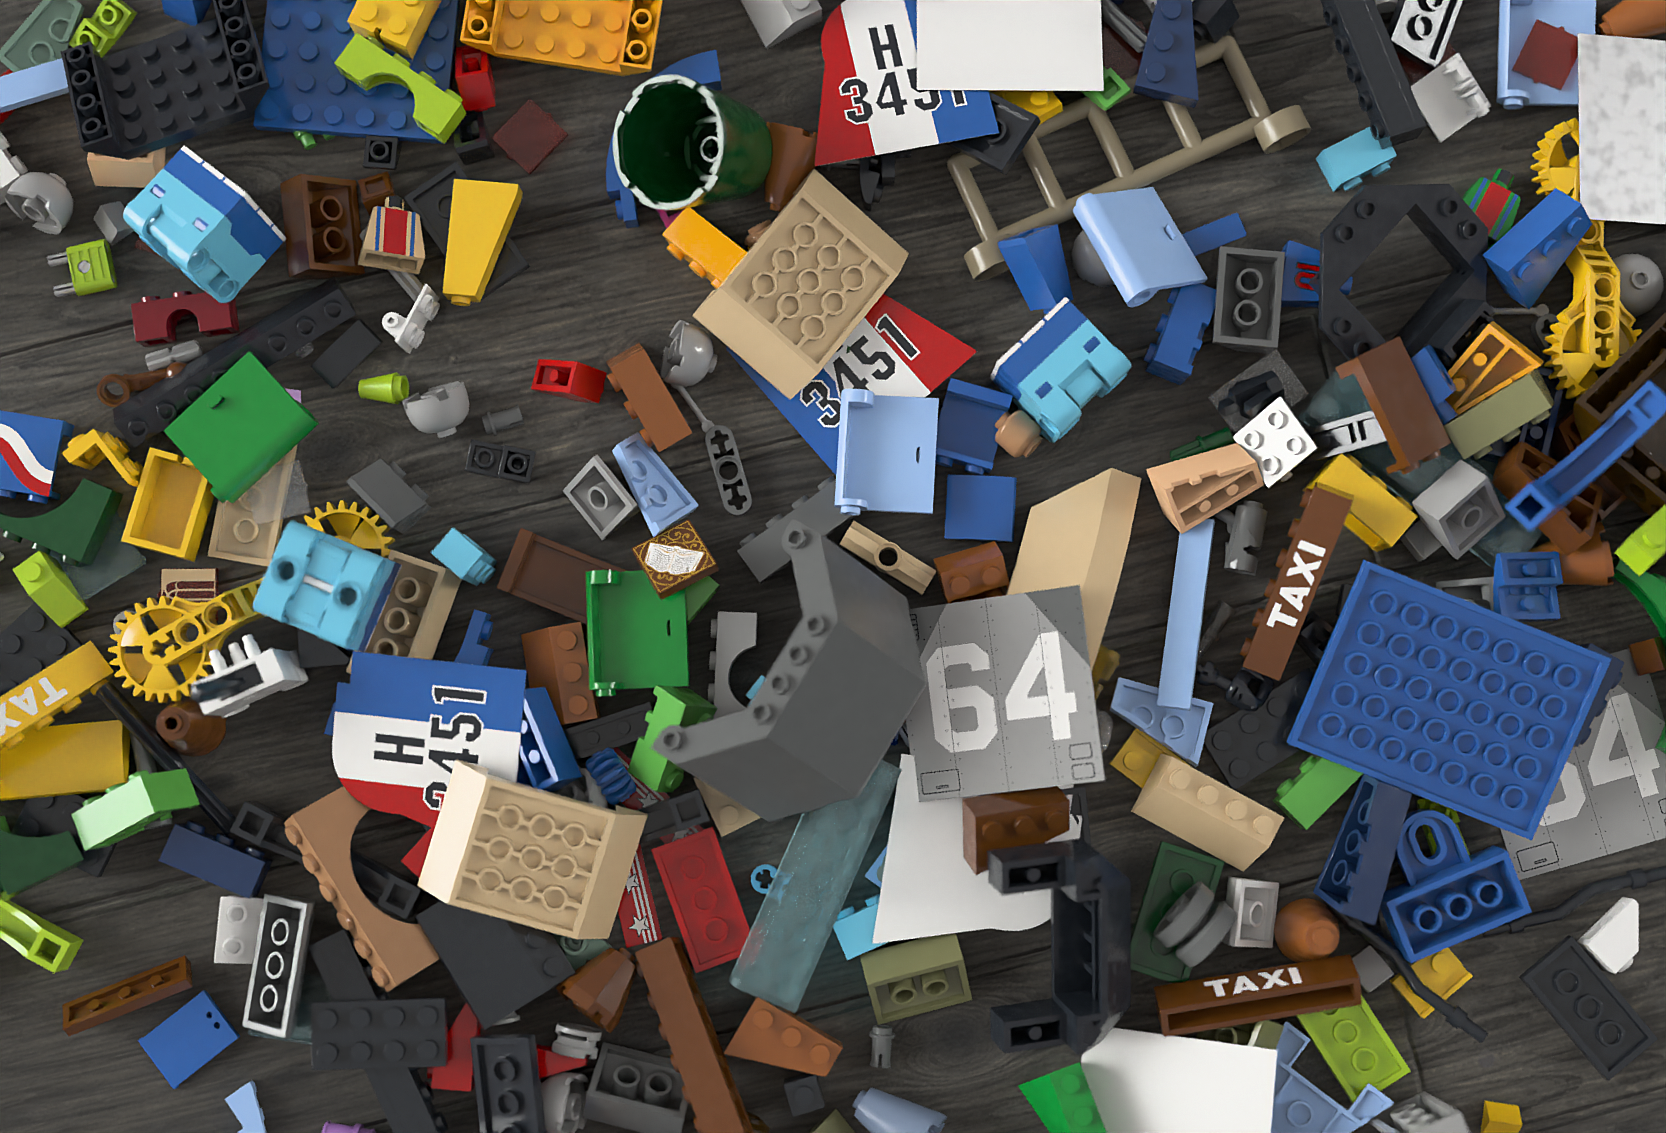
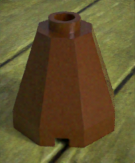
(601, 987)

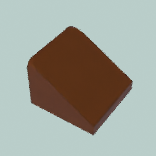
(375, 190)

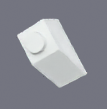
(1614, 937)

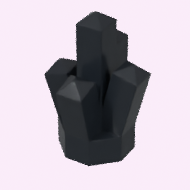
(1252, 395)

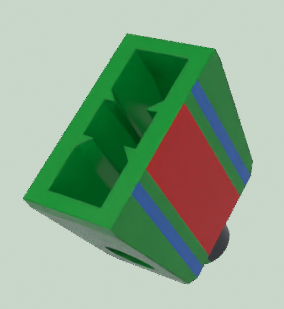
(1494, 203)

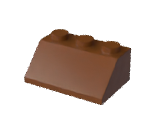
(559, 662)

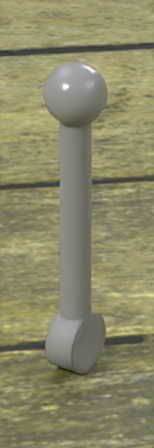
(1539, 310)
(706, 424)

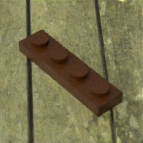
(127, 995)

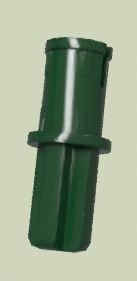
(1203, 444)

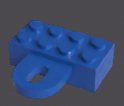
(1449, 892)

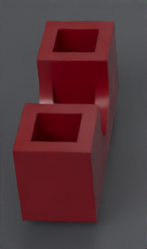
(157, 318)

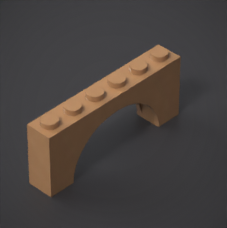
(324, 838)

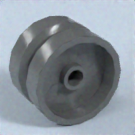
(1195, 924)

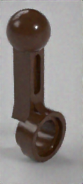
(133, 383)

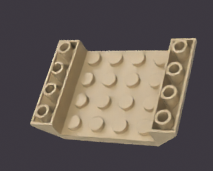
(803, 286)
(530, 854)

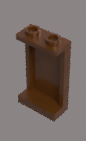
(1398, 404)
(550, 574)

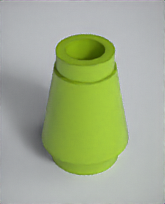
(385, 388)

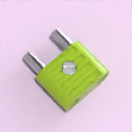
(89, 267)

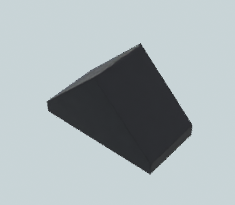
(473, 139)
(1314, 637)
(319, 653)

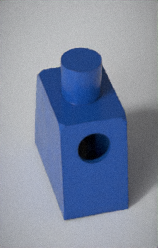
(1435, 381)

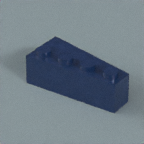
(1364, 850)

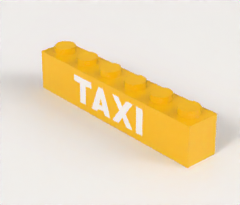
(50, 692)

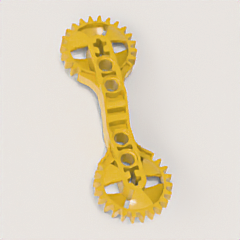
(1590, 268)
(178, 616)

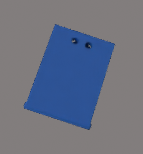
(189, 1039)

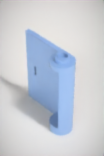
(1515, 25)
(1137, 243)
(879, 453)

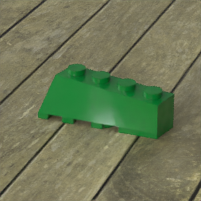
(1064, 1101)

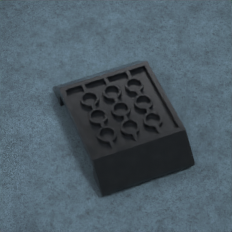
(167, 85)

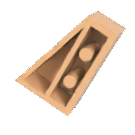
(1204, 484)

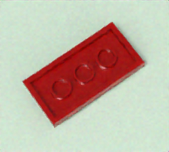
(703, 898)

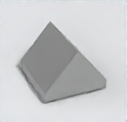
(111, 222)

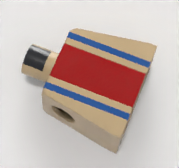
(393, 238)

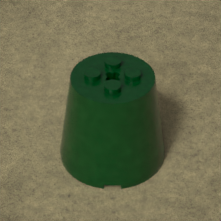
(689, 145)

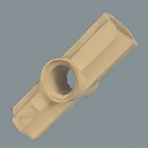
(869, 546)

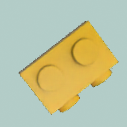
(95, 447)

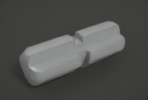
(179, 353)

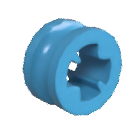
(756, 884)

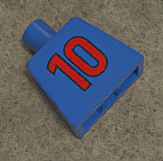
(1300, 266)

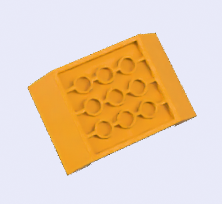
(574, 34)

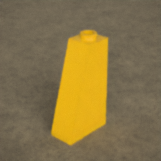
(476, 235)

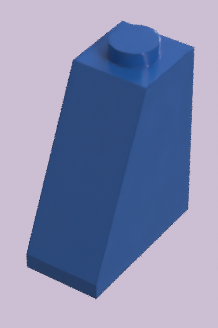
(1038, 266)

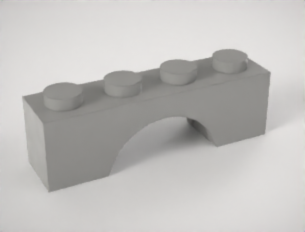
(735, 635)

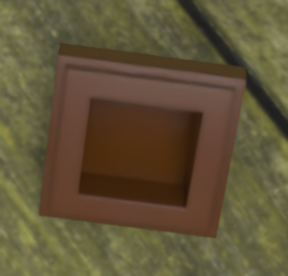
(1648, 656)

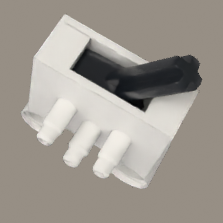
(248, 679)

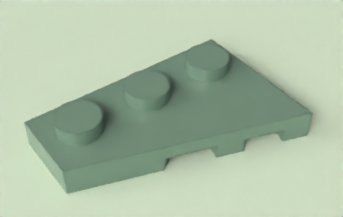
(42, 35)

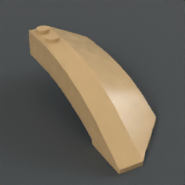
(1081, 542)

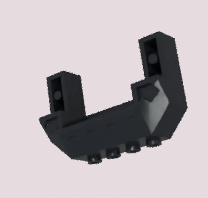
(1086, 945)

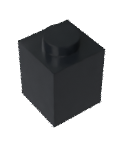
(1213, 19)
(804, 1093)

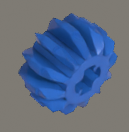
(611, 776)

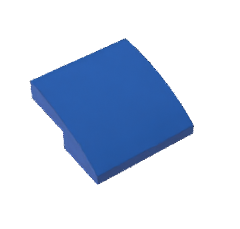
(980, 508)
(1527, 586)

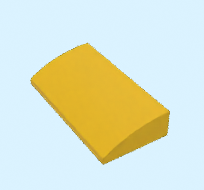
(66, 761)

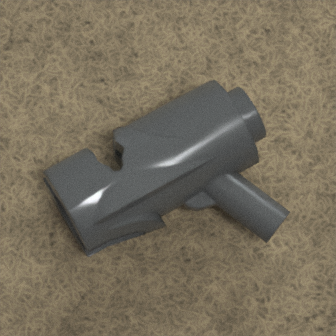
(1246, 535)

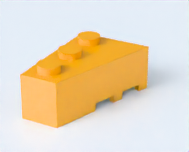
(703, 246)

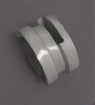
(576, 1040)

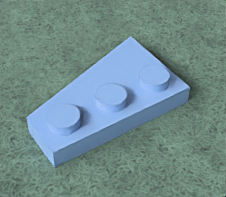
(653, 485)
(1174, 728)

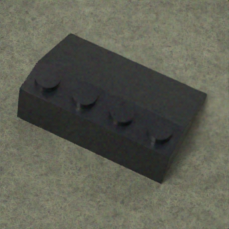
(493, 959)

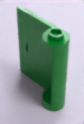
(243, 433)
(631, 636)

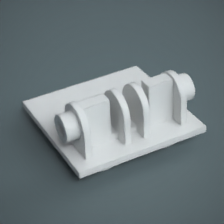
(1449, 97)
(408, 330)
(1275, 442)
(237, 929)

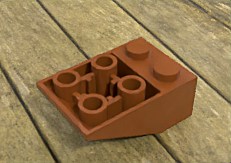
(972, 574)

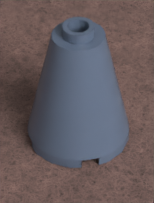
(891, 1114)

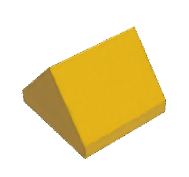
(1500, 1118)

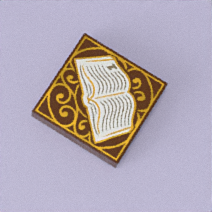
(674, 559)

